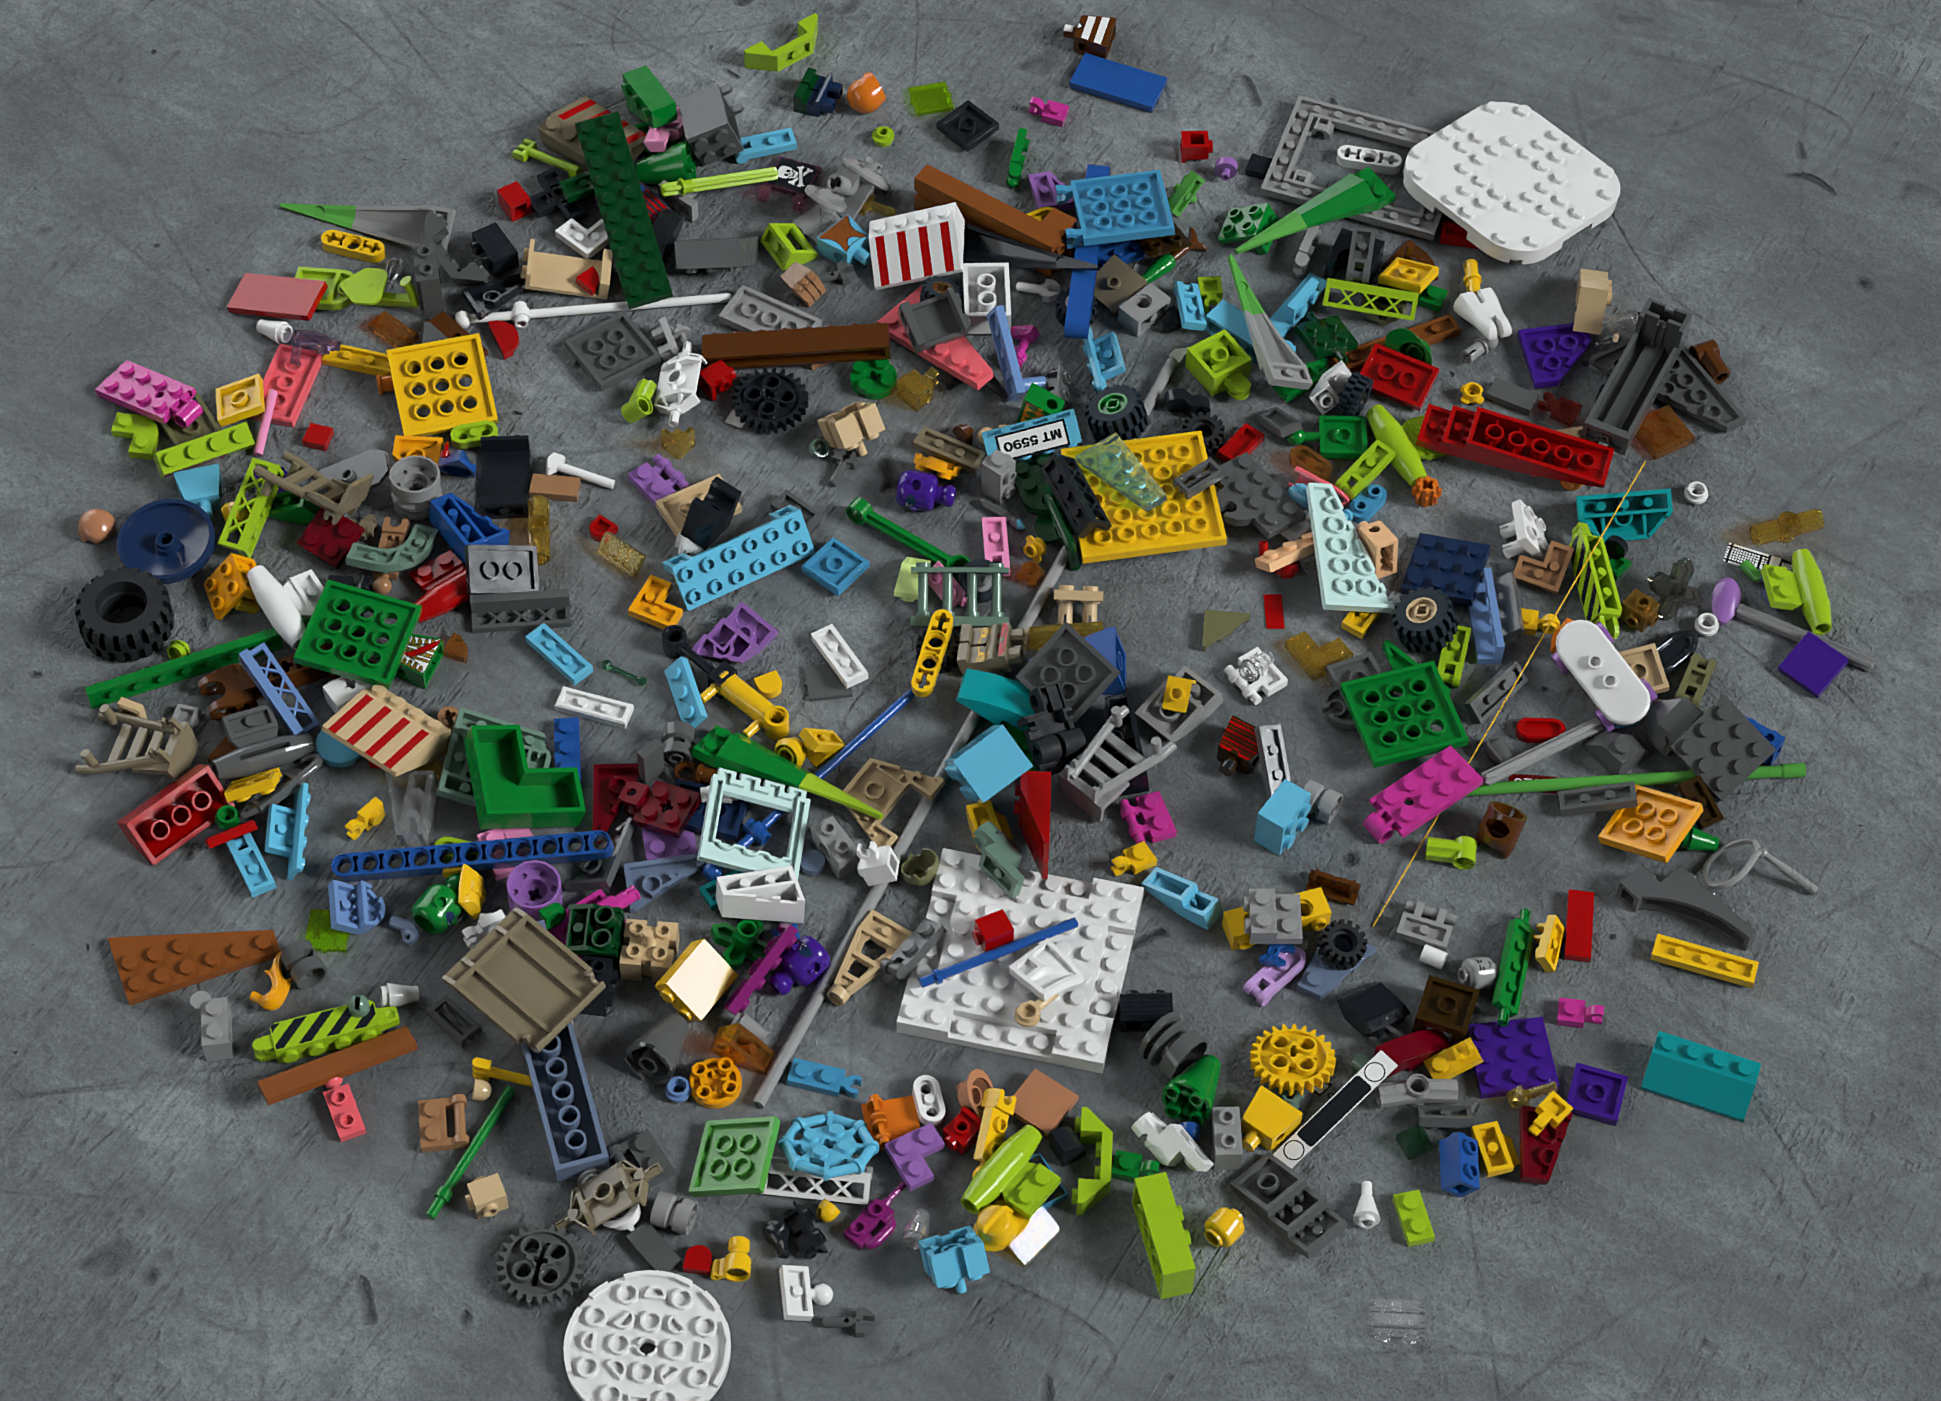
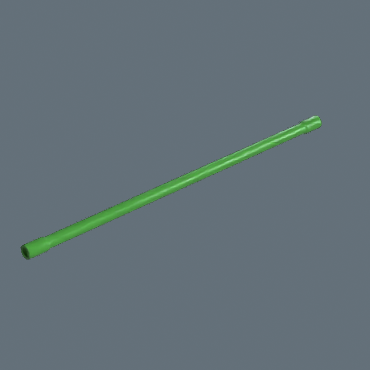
(1784, 771)

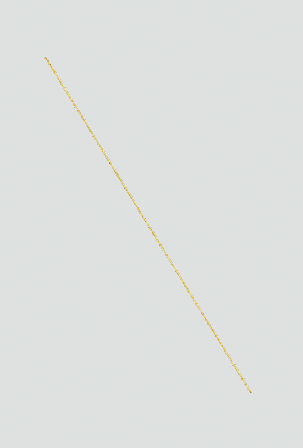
(1516, 681)

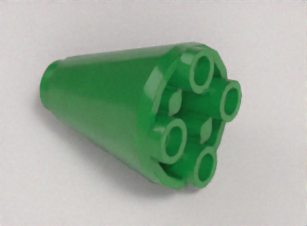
(1193, 1091)

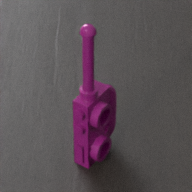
(876, 1213)

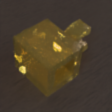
(917, 389)

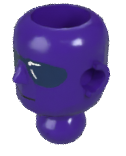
(921, 491)
(800, 965)

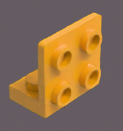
(229, 584)

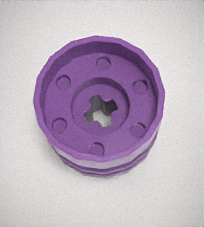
(533, 887)

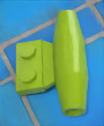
(1402, 441)
(1800, 588)
(1010, 1173)

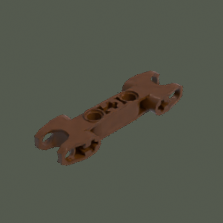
(240, 690)

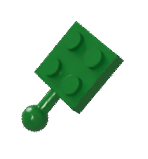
(1337, 437)

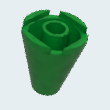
(667, 165)

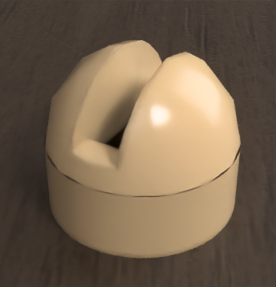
(481, 1090)

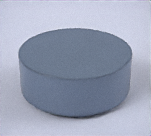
(812, 862)

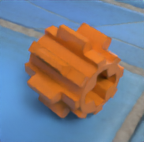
(1426, 491)

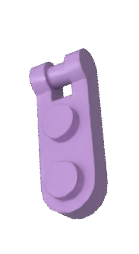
(1275, 977)

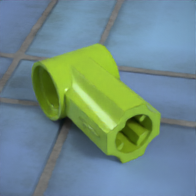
(640, 402)
(1458, 851)

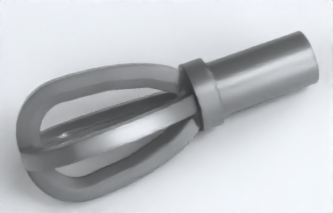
(400, 272)

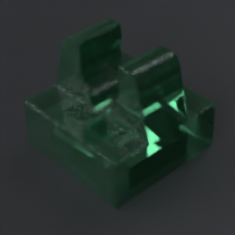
(1414, 1142)

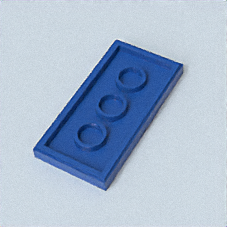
(1118, 82)

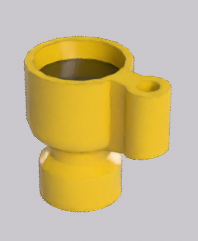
(736, 1264)

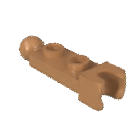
(390, 538)

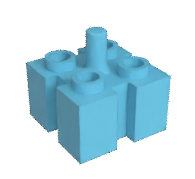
(953, 1258)

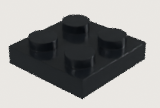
(967, 126)

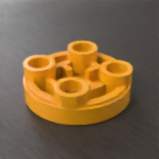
(715, 1082)

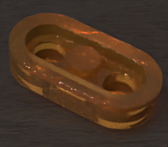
(1311, 461)

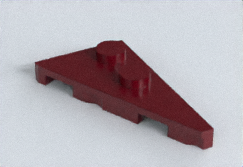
(607, 786)

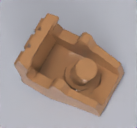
(803, 283)

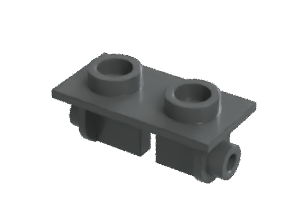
(1058, 383)

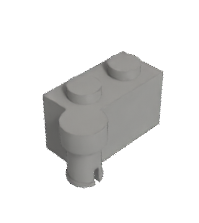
(215, 1025)

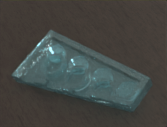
(1122, 470)

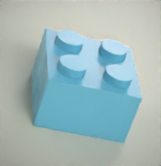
(1282, 817)

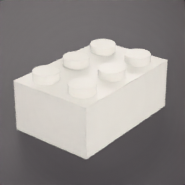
(983, 289)

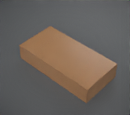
(555, 487)

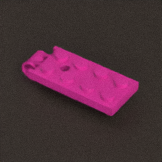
(151, 394)
(1431, 788)

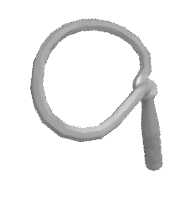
(1758, 853)

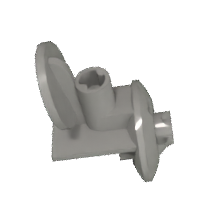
(850, 186)

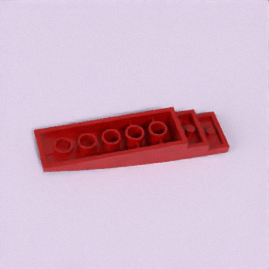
(1514, 445)

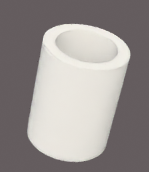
(1433, 956)

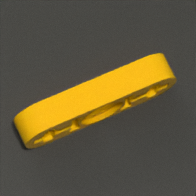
(334, 239)

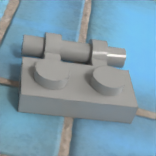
(1423, 930)

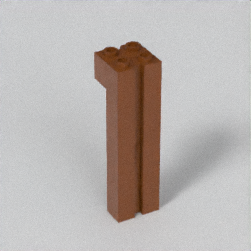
(985, 212)

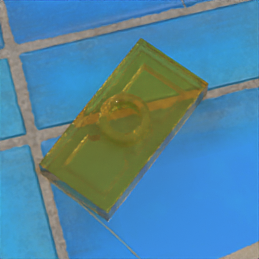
(621, 554)

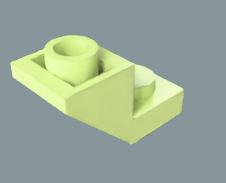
(908, 583)

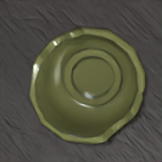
(920, 869)

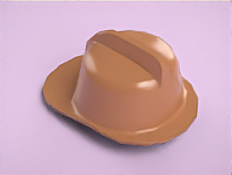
(972, 1091)

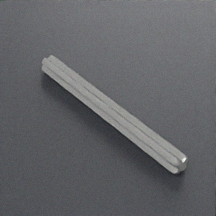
(1796, 634)
(1541, 751)

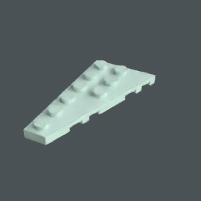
(1342, 562)

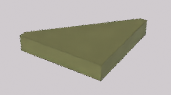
(1220, 624)

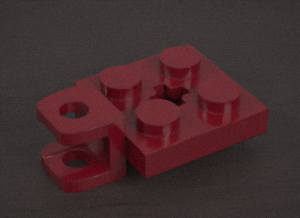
(648, 806)

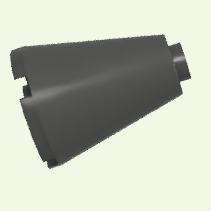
(658, 1050)

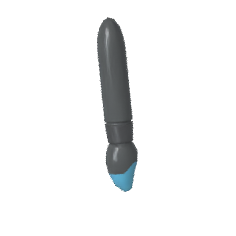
(1015, 522)

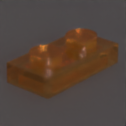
(393, 330)

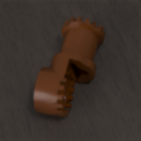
(700, 773)

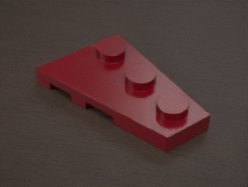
(1539, 1152)

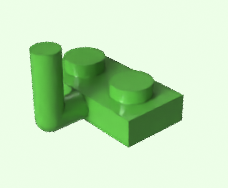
(1185, 193)

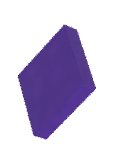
(1813, 664)
(1596, 1093)

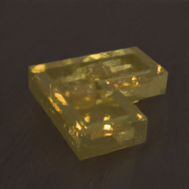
(1315, 659)

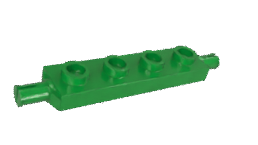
(1513, 967)

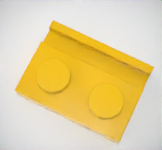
(261, 783)

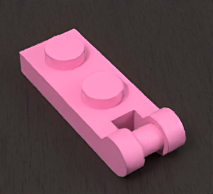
(996, 540)

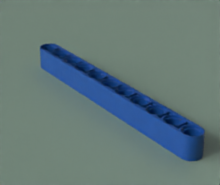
(1083, 281)
(461, 851)

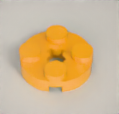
(944, 468)

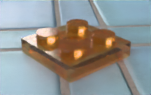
(1663, 433)

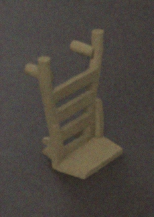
(349, 494)
(172, 761)

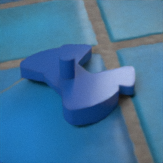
(1272, 958)

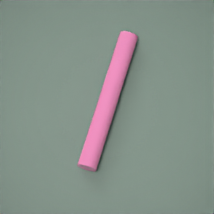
(265, 423)

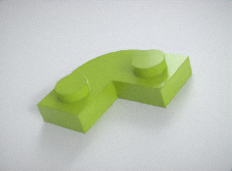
(142, 432)

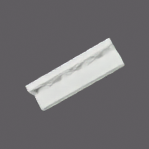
(781, 1166)

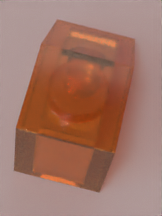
(742, 1048)

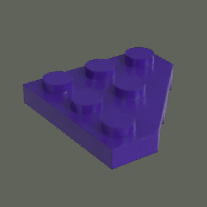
(1551, 352)

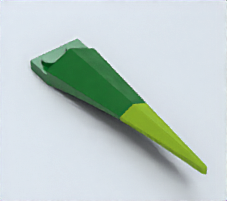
(747, 756)

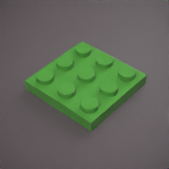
(734, 1156)

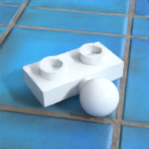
(798, 1294)

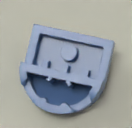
(354, 907)

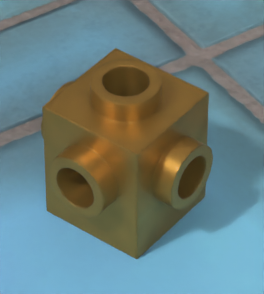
(1640, 610)

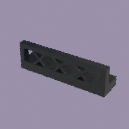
(1074, 495)

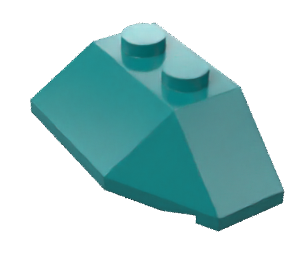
(1636, 518)

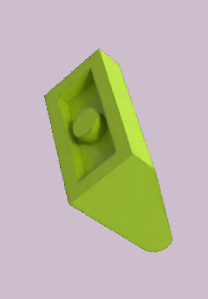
(782, 250)

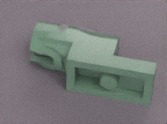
(999, 858)

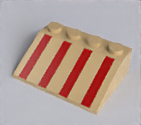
(388, 731)

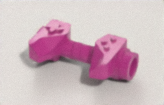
(1026, 334)

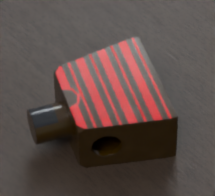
(1238, 748)

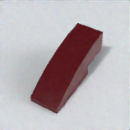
(1414, 1048)

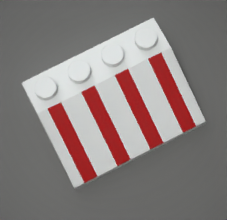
(917, 245)

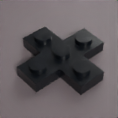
(553, 200)

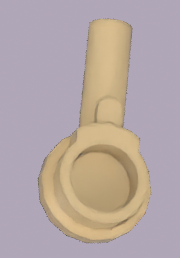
(1029, 1014)

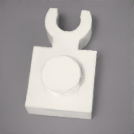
(475, 933)

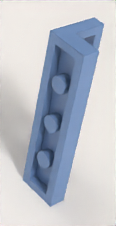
(1486, 622)
(271, 693)

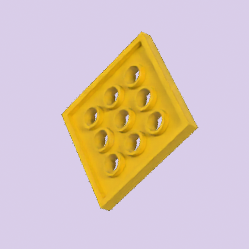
(451, 373)

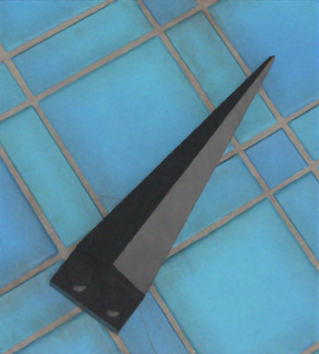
(988, 247)

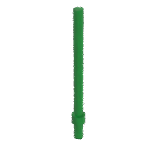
(444, 1193)

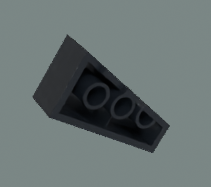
(1129, 734)

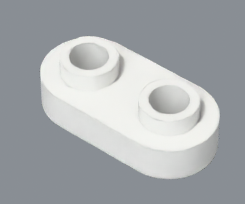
(930, 1102)

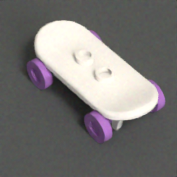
(1603, 673)

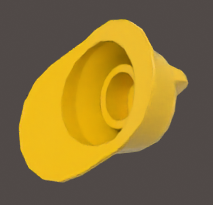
(999, 1226)

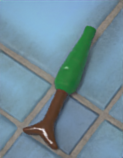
(1167, 261)

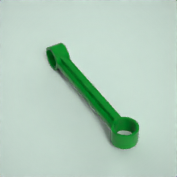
(861, 512)

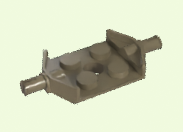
(627, 1187)

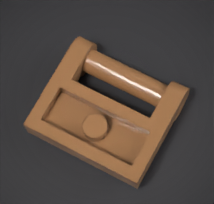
(434, 1124)

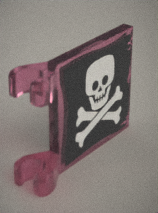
(791, 180)

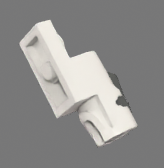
(1169, 1143)

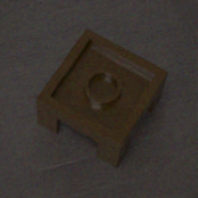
(1446, 1008)

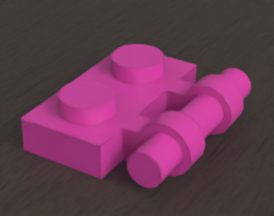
(1154, 816)

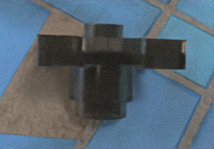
(1674, 589)

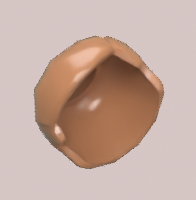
(96, 526)

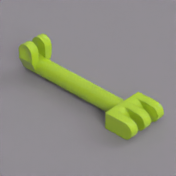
(529, 149)

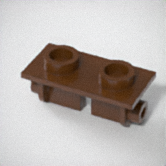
(1334, 887)

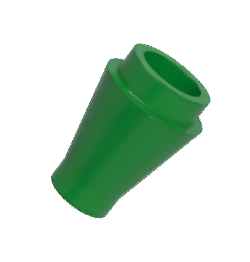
(1699, 841)

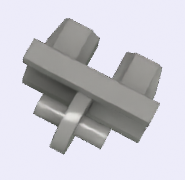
(673, 336)

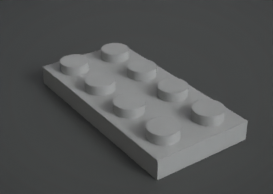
(756, 311)

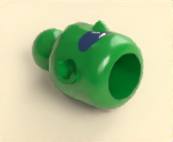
(438, 906)

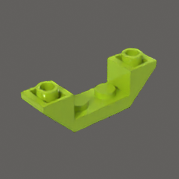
(762, 58)
(1093, 1131)

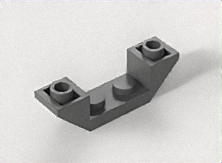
(471, 274)

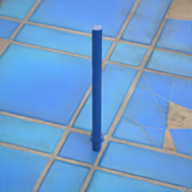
(937, 976)

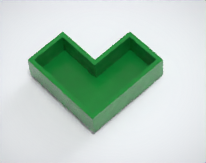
(510, 792)

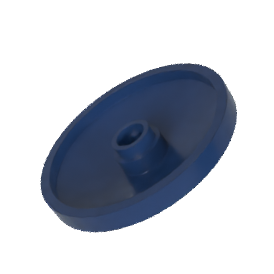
(167, 539)

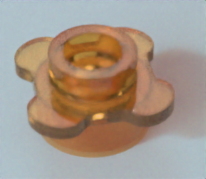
(1030, 568)

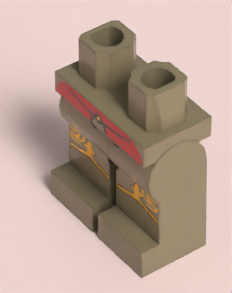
(990, 648)

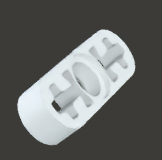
(1354, 152)

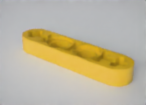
(934, 653)

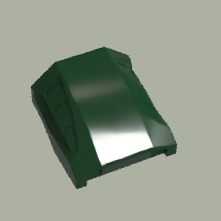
(595, 930)

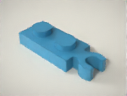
(822, 1078)

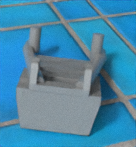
(1096, 799)

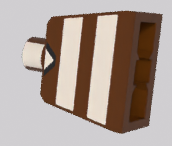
(1092, 35)

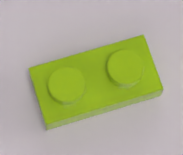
(1413, 1218)

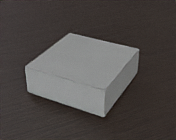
(188, 714)

